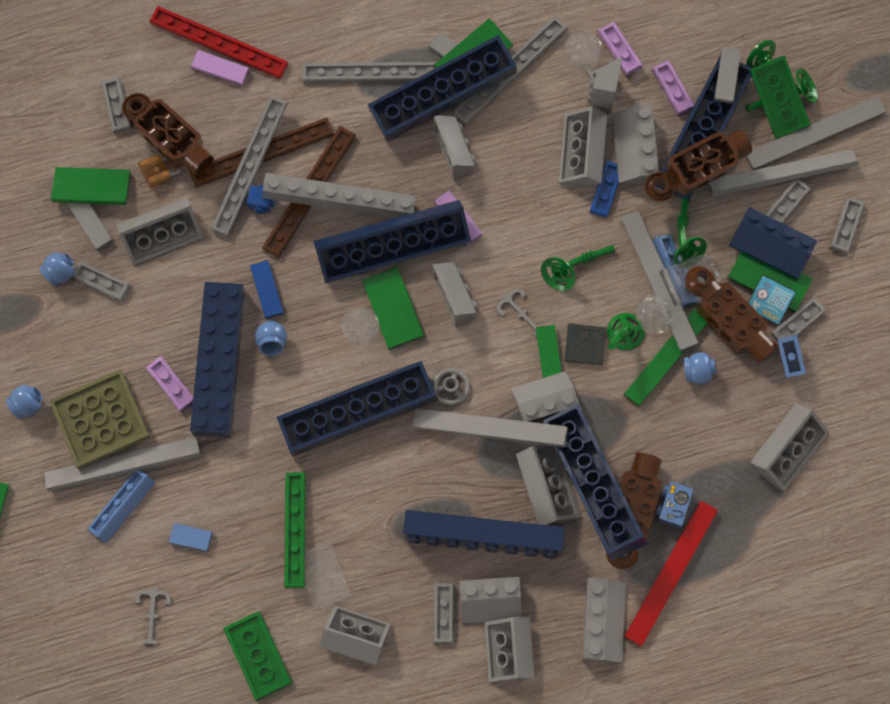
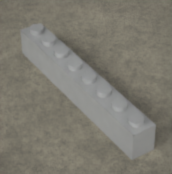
(337, 196)

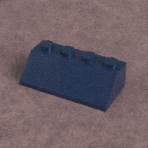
(773, 243)

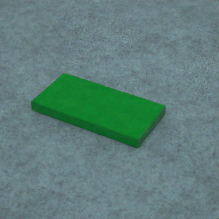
(480, 35)
(779, 97)
(90, 186)
(748, 272)
(393, 308)
(257, 655)

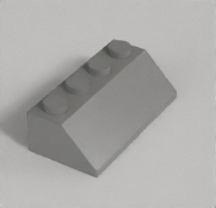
(635, 144)
(583, 147)
(159, 231)
(790, 446)
(548, 485)
(604, 620)

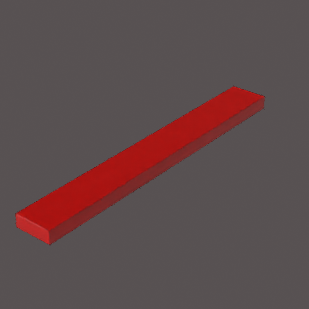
(219, 42)
(670, 573)

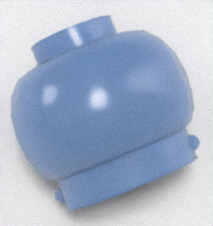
(57, 268)
(271, 338)
(699, 368)
(24, 401)

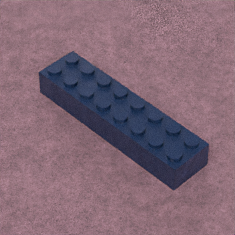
(442, 88)
(709, 115)
(392, 241)
(217, 360)
(356, 408)
(597, 485)
(483, 533)

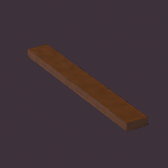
(279, 146)
(320, 172)

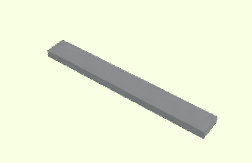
(523, 59)
(365, 71)
(815, 133)
(249, 166)
(783, 172)
(652, 265)
(490, 427)
(123, 464)

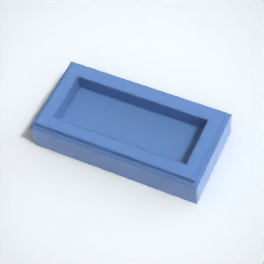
(190, 537)

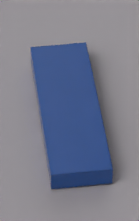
(605, 191)
(266, 289)

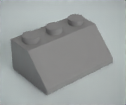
(604, 86)
(454, 146)
(454, 292)
(544, 397)
(490, 599)
(355, 635)
(509, 649)

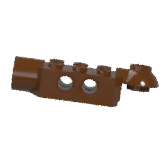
(167, 133)
(699, 165)
(730, 315)
(641, 492)

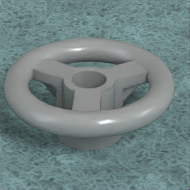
(451, 380)

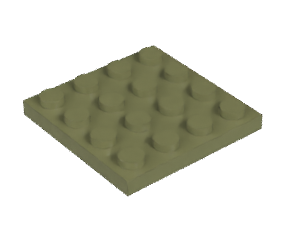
(99, 419)

